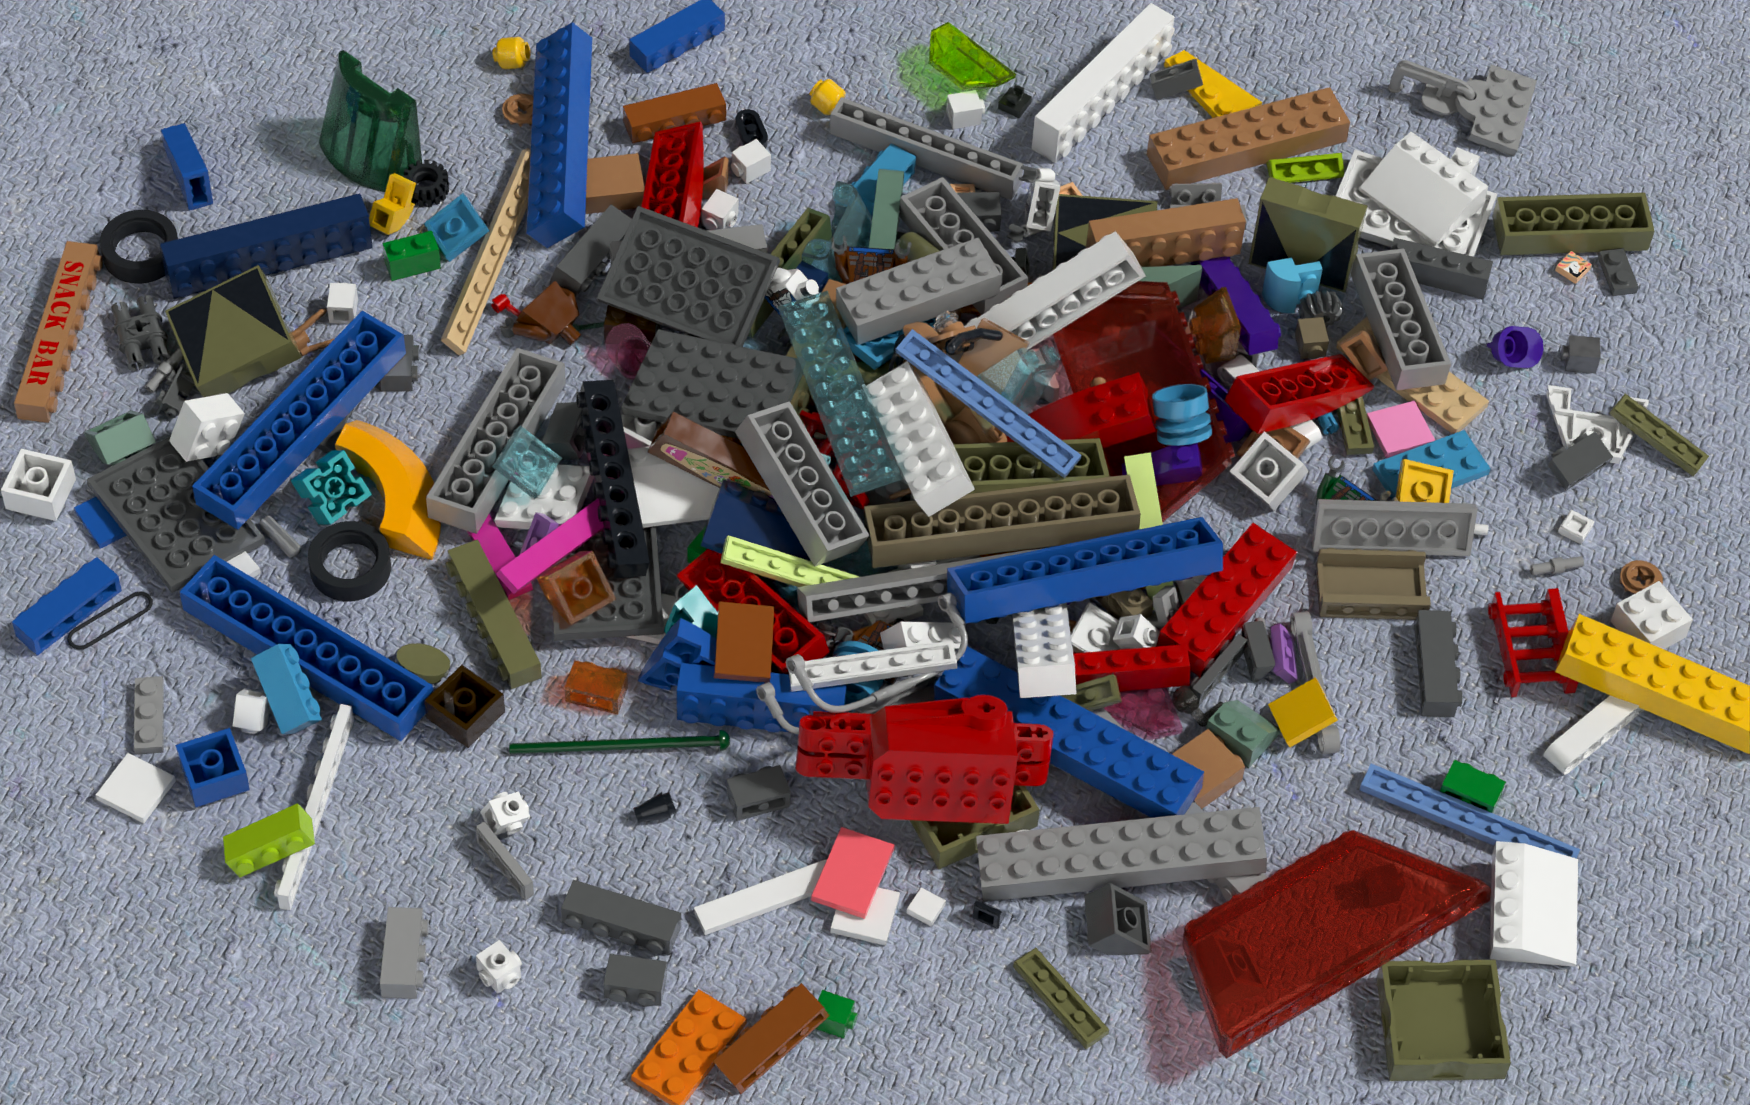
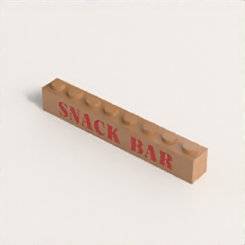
(58, 332)

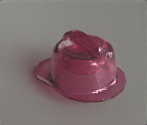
(627, 348)

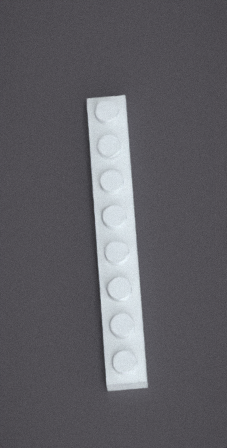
(317, 798)

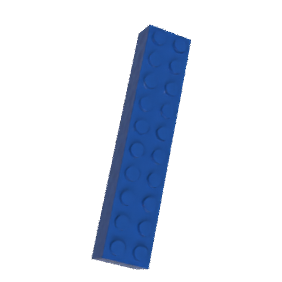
(559, 135)
(299, 420)
(1085, 569)
(328, 657)
(1083, 741)

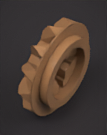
(511, 105)
(1642, 568)

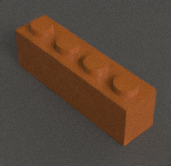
(674, 110)
(770, 1038)

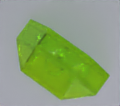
(965, 61)

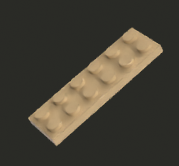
(1448, 404)

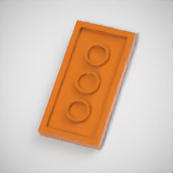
(688, 1049)

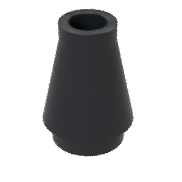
(655, 808)

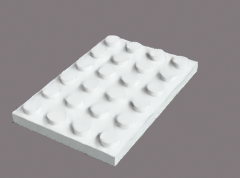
(1383, 226)

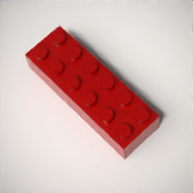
(1228, 596)

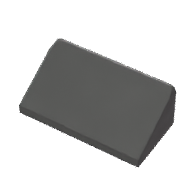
(1176, 79)
(1257, 650)

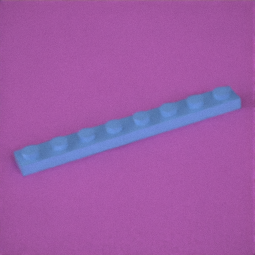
(988, 403)
(1455, 812)

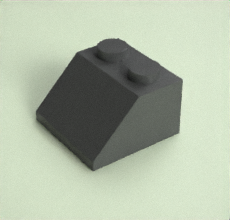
(1117, 922)

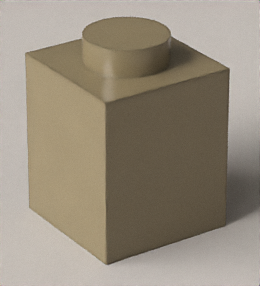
(1311, 338)

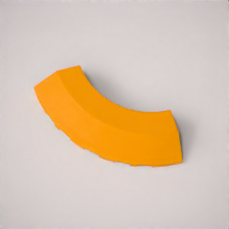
(400, 481)

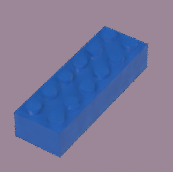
(736, 702)

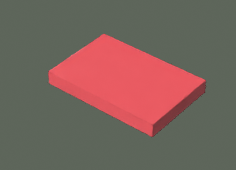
(852, 872)

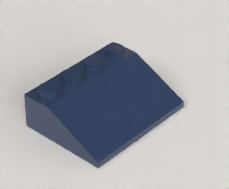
(751, 518)

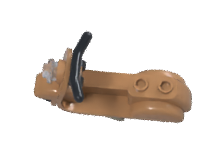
(959, 420)

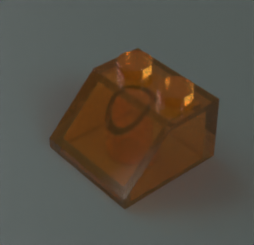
(1216, 327)
(576, 587)

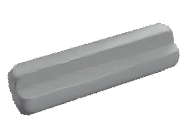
(280, 536)

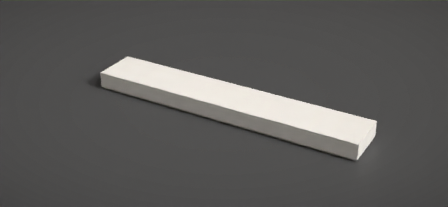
(878, 665)
(758, 899)

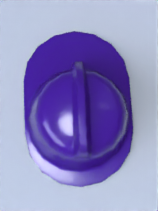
(1517, 347)

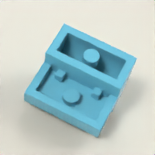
(1289, 283)

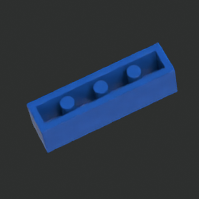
(676, 34)
(66, 606)

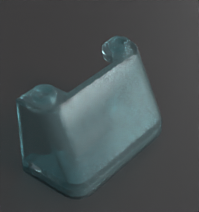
(850, 220)
(1023, 376)

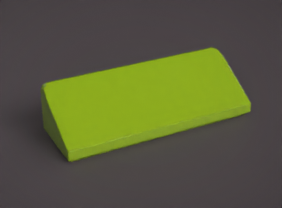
(1307, 168)

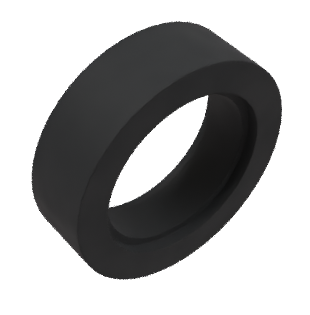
(127, 224)
(349, 533)

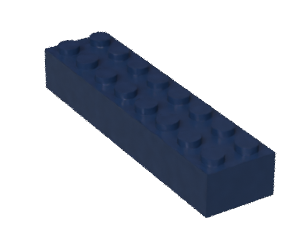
(271, 242)

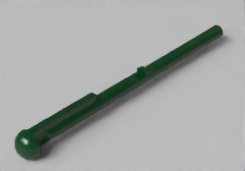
(721, 740)

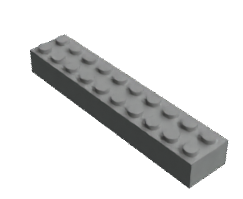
(1121, 854)

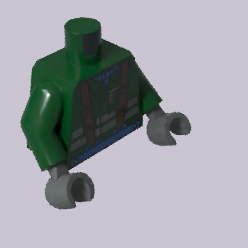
(1341, 488)

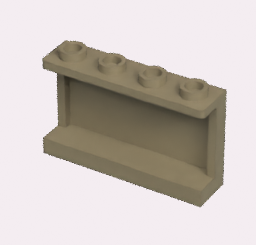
(1371, 584)

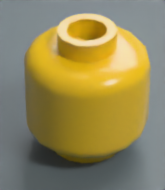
(511, 53)
(826, 95)

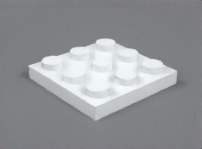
(559, 499)

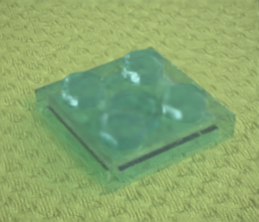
(527, 462)

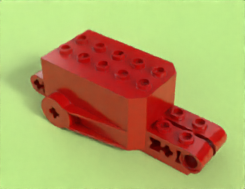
(930, 757)

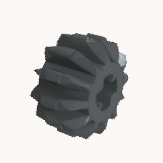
(1321, 304)

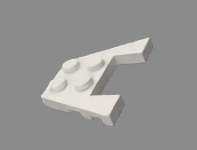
(1575, 423)

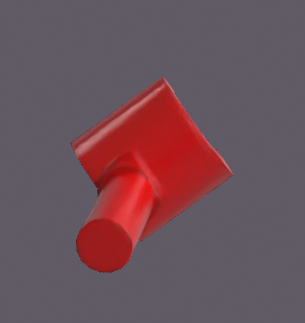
(502, 302)

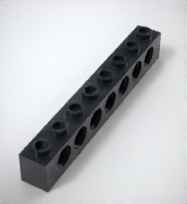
(603, 396)

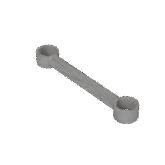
(1302, 630)

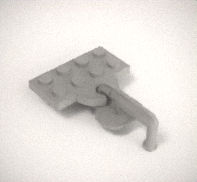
(1494, 105)

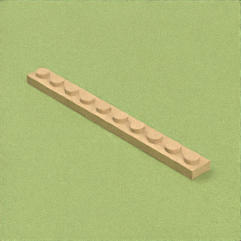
(489, 258)

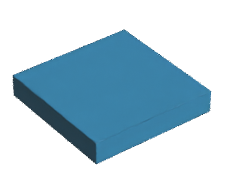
(456, 227)

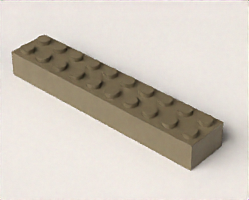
(1002, 521)

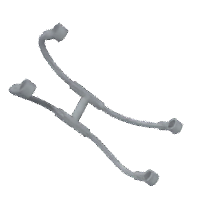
(878, 699)

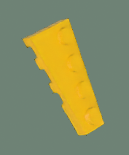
(1217, 94)

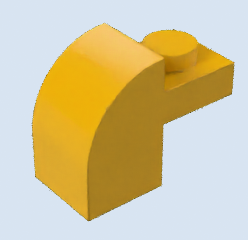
(395, 208)

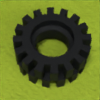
(432, 173)

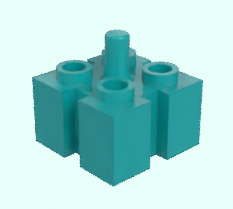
(331, 487)

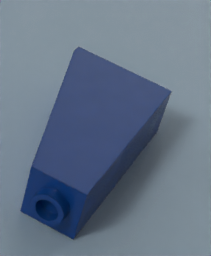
(187, 166)

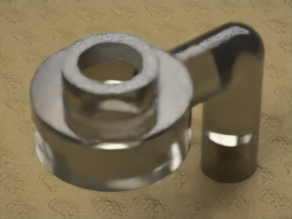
(1187, 702)

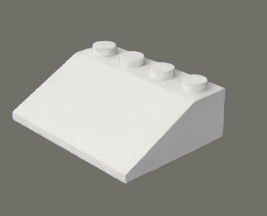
(1424, 189)
(667, 492)
(1533, 905)

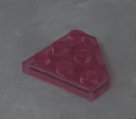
(1148, 711)

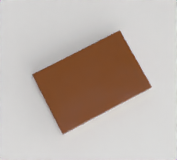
(744, 642)

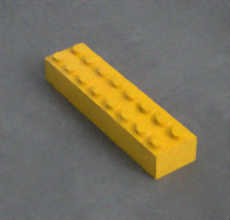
(1657, 681)

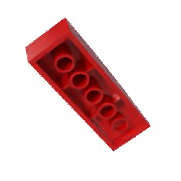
(676, 174)
(1296, 392)
(1105, 411)
(730, 584)

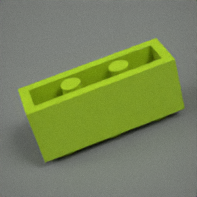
(268, 840)

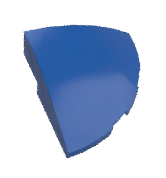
(680, 645)

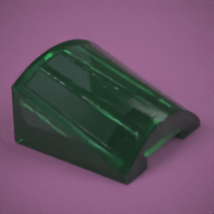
(367, 128)

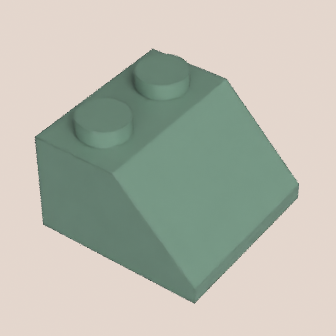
(120, 437)
(1243, 730)

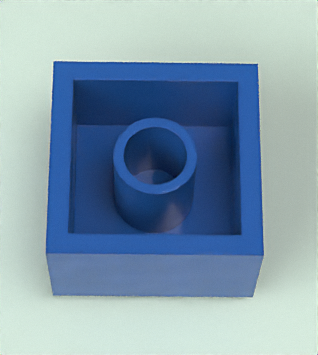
(212, 767)

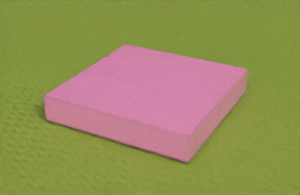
(1399, 428)

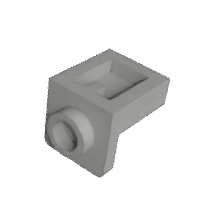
(1165, 605)

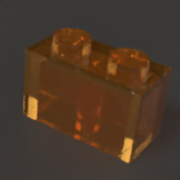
(596, 687)

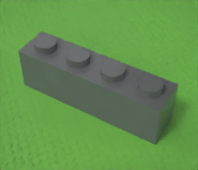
(591, 252)
(1447, 268)
(1436, 663)
(621, 917)

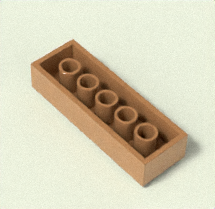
(1177, 233)

